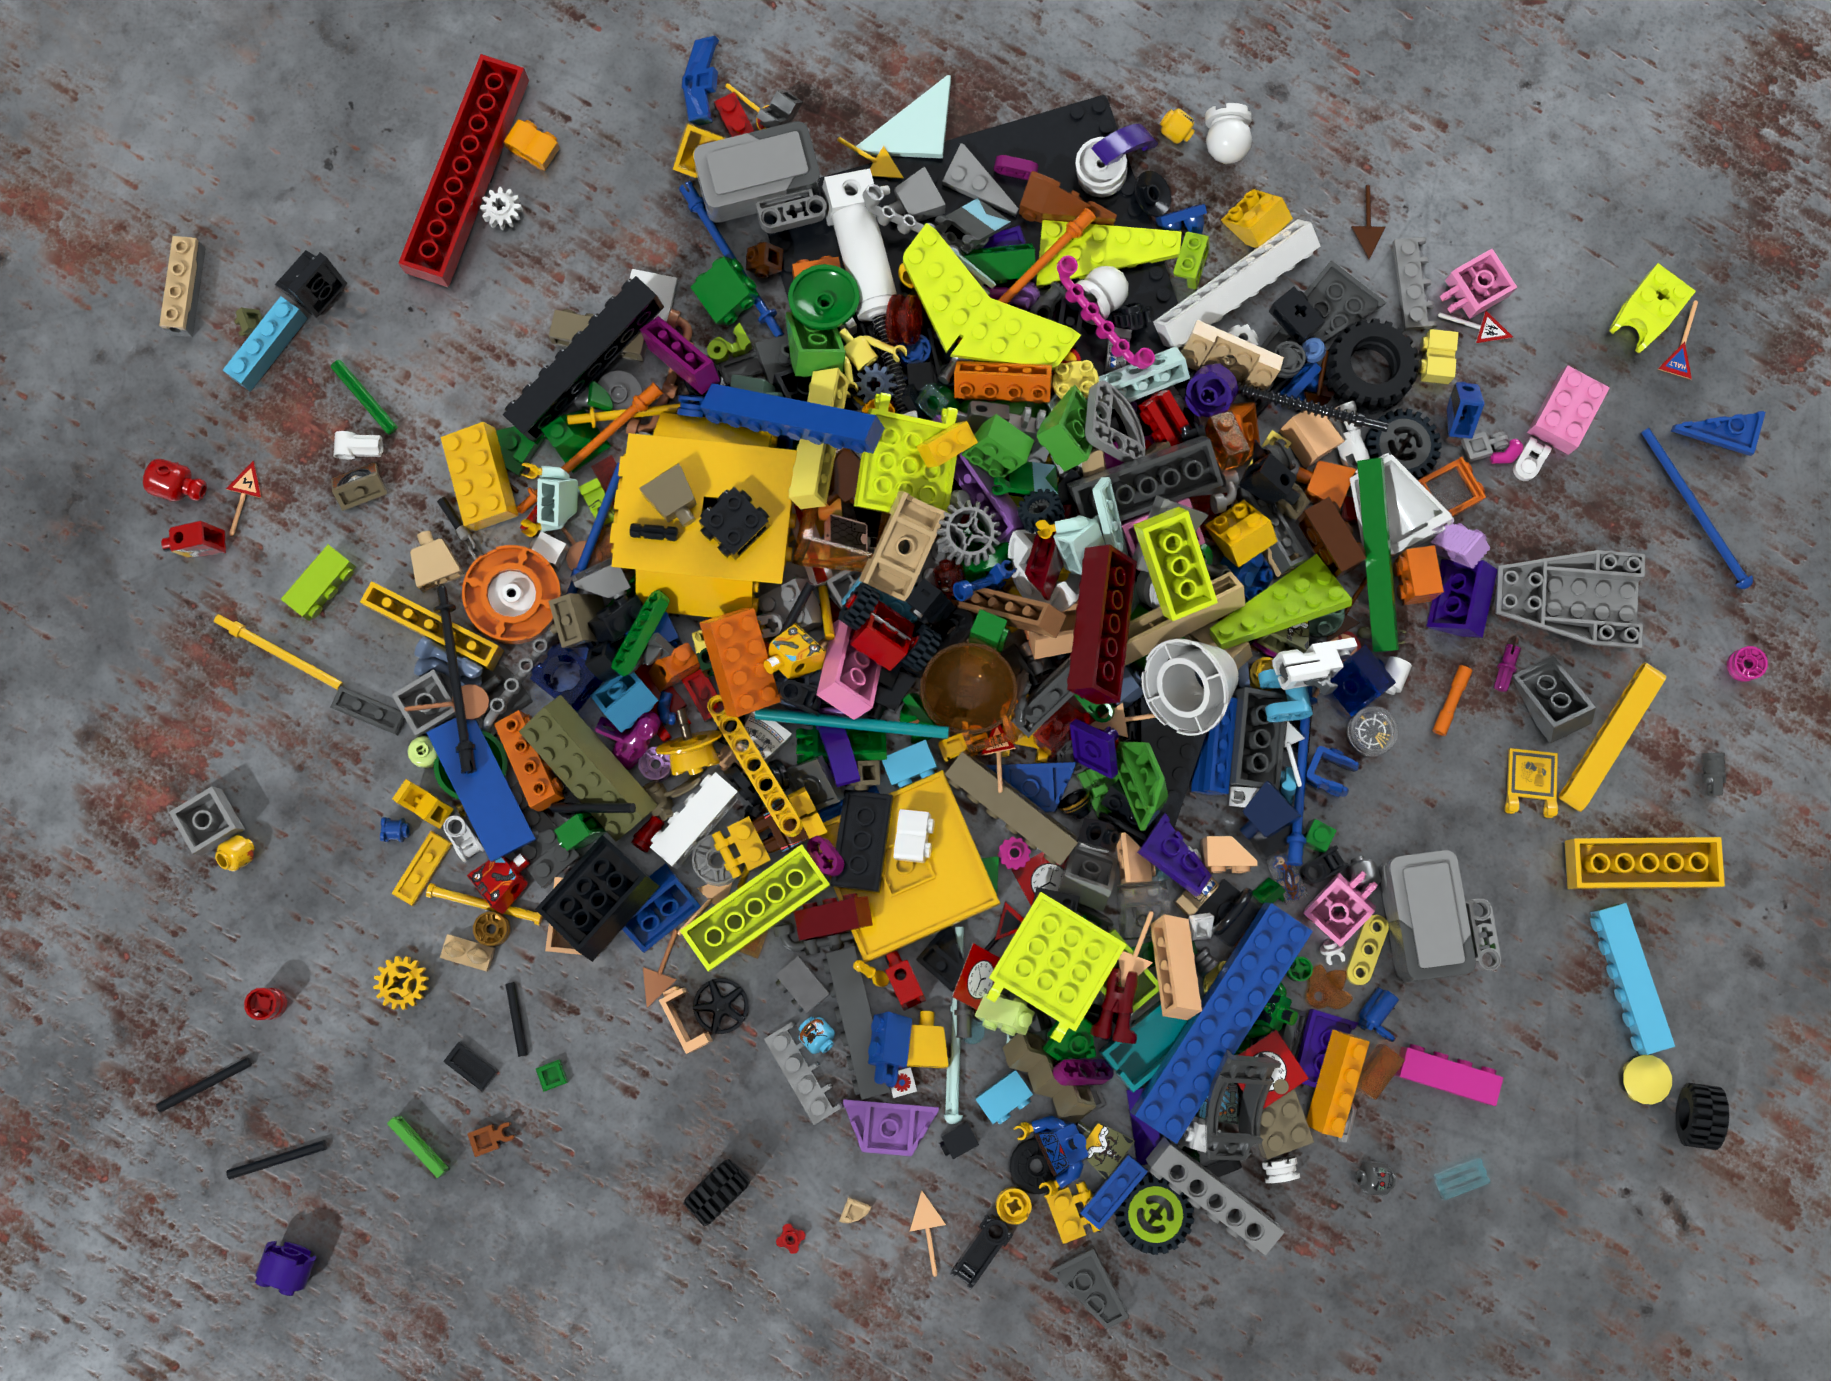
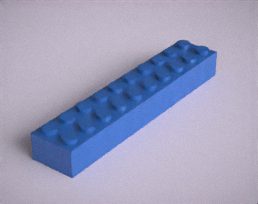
(1225, 1020)

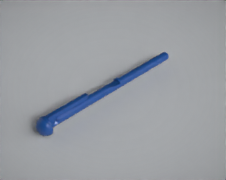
(1744, 581)

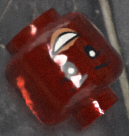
(948, 574)

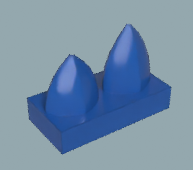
(1192, 218)
(1306, 378)

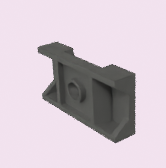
(546, 854)

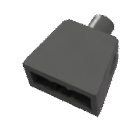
(979, 412)

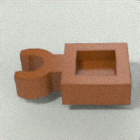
(487, 1139)

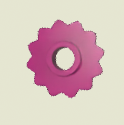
(1006, 858)

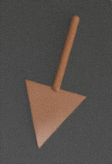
(656, 982)

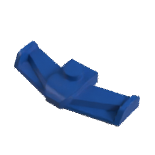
(700, 80)

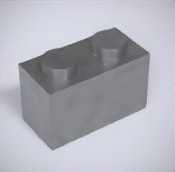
(802, 985)

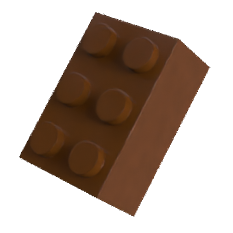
(1331, 537)

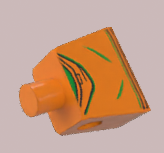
(677, 666)

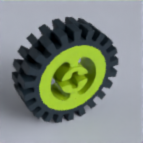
(1173, 1229)

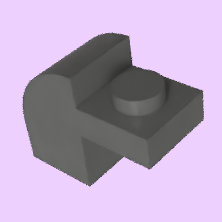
(780, 110)

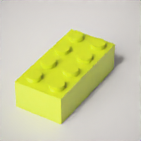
(1175, 563)

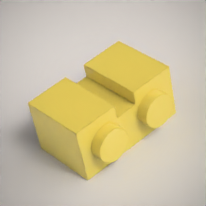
(1438, 356)

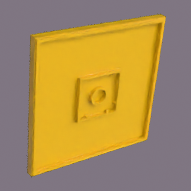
(928, 895)

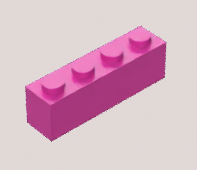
(1450, 1076)

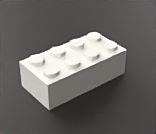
(695, 821)

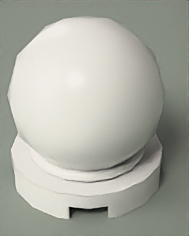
(1228, 132)
(1106, 288)

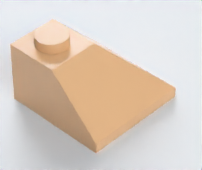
(1132, 866)

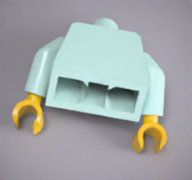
(555, 498)
(1071, 540)

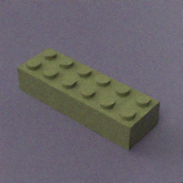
(586, 765)

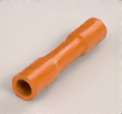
(1447, 713)

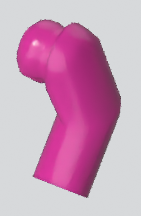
(1510, 455)

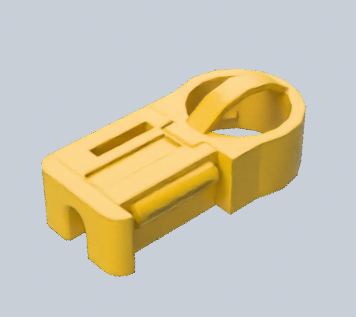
(955, 745)

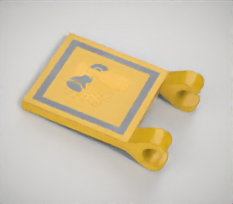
(1533, 777)

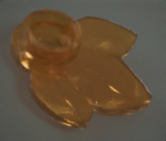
(1330, 986)

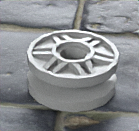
(703, 866)

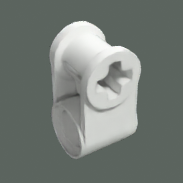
(464, 839)

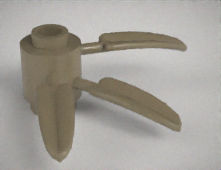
(662, 797)

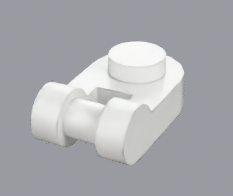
(1527, 466)

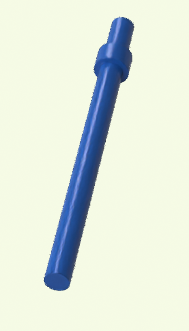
(596, 528)

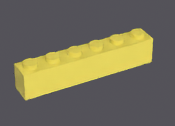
(813, 461)

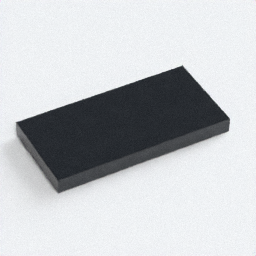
(863, 840)

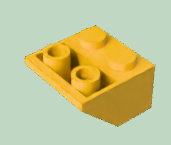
(1257, 217)
(1242, 533)

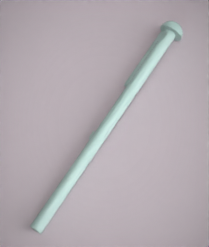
(953, 1071)

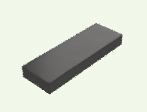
(368, 710)

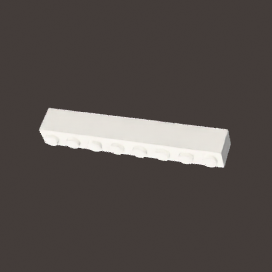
(1238, 283)

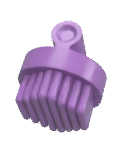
(1026, 297)

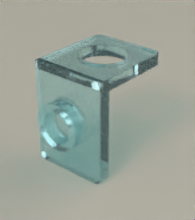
(928, 390)

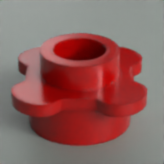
(783, 1241)

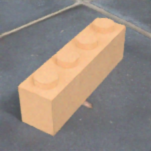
(1175, 967)

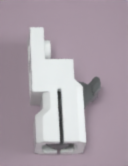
(1314, 666)

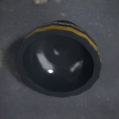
(1076, 804)

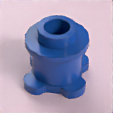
(394, 829)

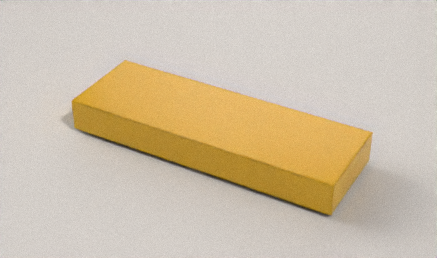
(422, 868)

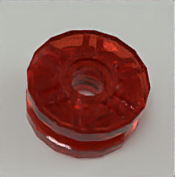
(903, 319)

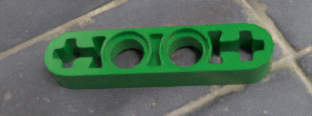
(640, 633)

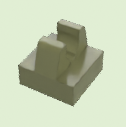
(248, 320)

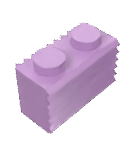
(1461, 545)

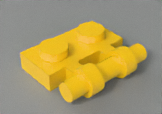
(748, 844)
(1065, 1212)

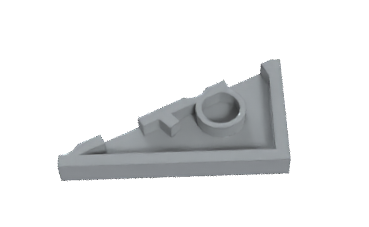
(972, 179)

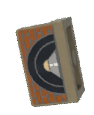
(358, 486)

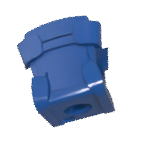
(1336, 757)

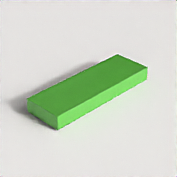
(418, 1146)

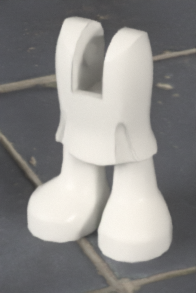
(1353, 448)

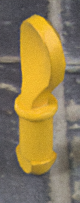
(879, 978)

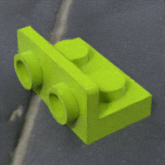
(1192, 258)

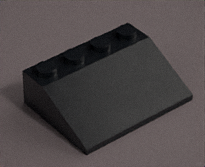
(597, 898)

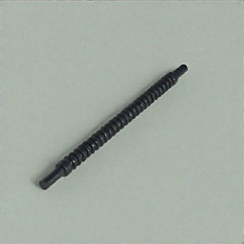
(1359, 419)

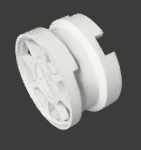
(1281, 1169)

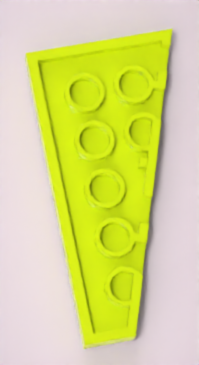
(1106, 247)

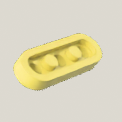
(1359, 958)

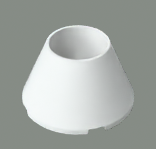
(1174, 691)

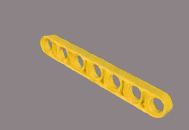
(759, 775)

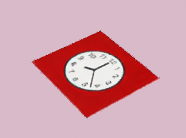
(1038, 873)
(975, 975)
(1290, 1069)

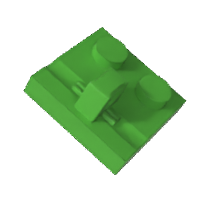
(1098, 787)

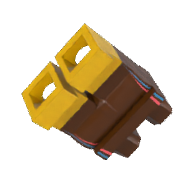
(806, 811)

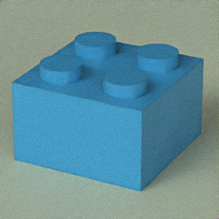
(624, 700)

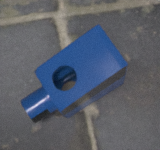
(1464, 401)

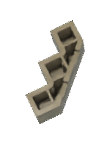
(1027, 1055)

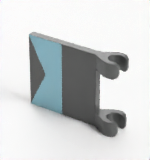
(975, 220)

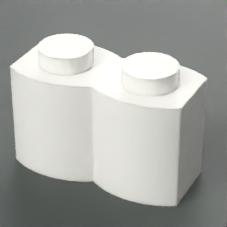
(913, 835)

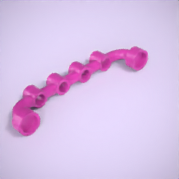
(1142, 359)

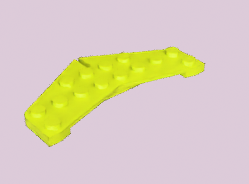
(962, 308)

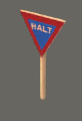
(1678, 361)

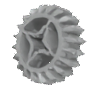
(977, 535)

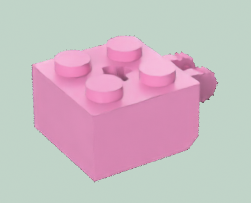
(1467, 288)
(1342, 893)

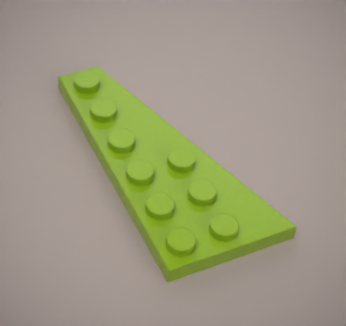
(1292, 600)

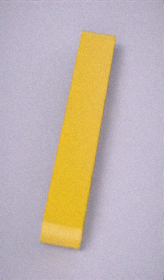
(1612, 737)

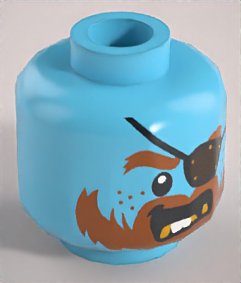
(816, 1035)

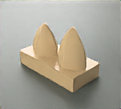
(467, 952)

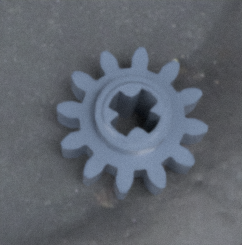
(871, 377)

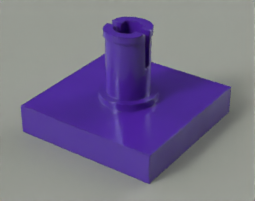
(1095, 747)

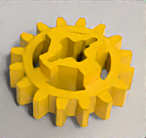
(394, 975)

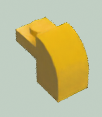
(422, 803)

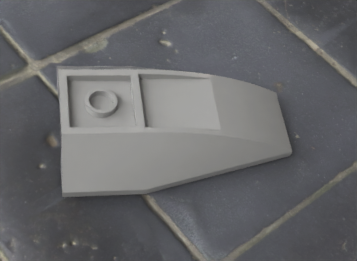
(1577, 596)

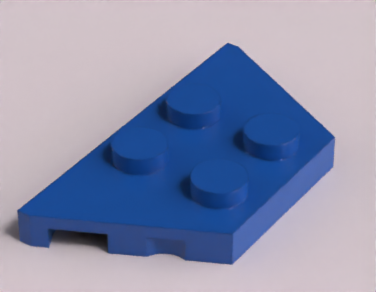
(1039, 781)

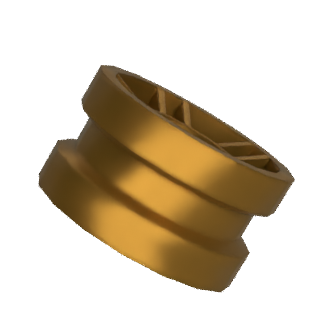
(482, 932)

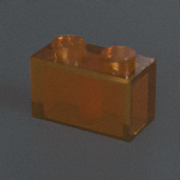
(1227, 440)
(1378, 1071)

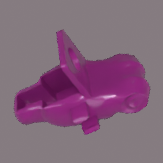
(633, 741)

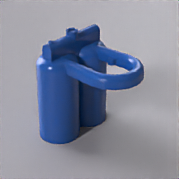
(1376, 1011)

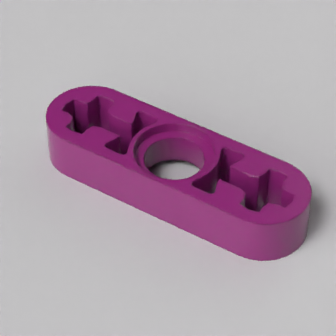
(1062, 1070)

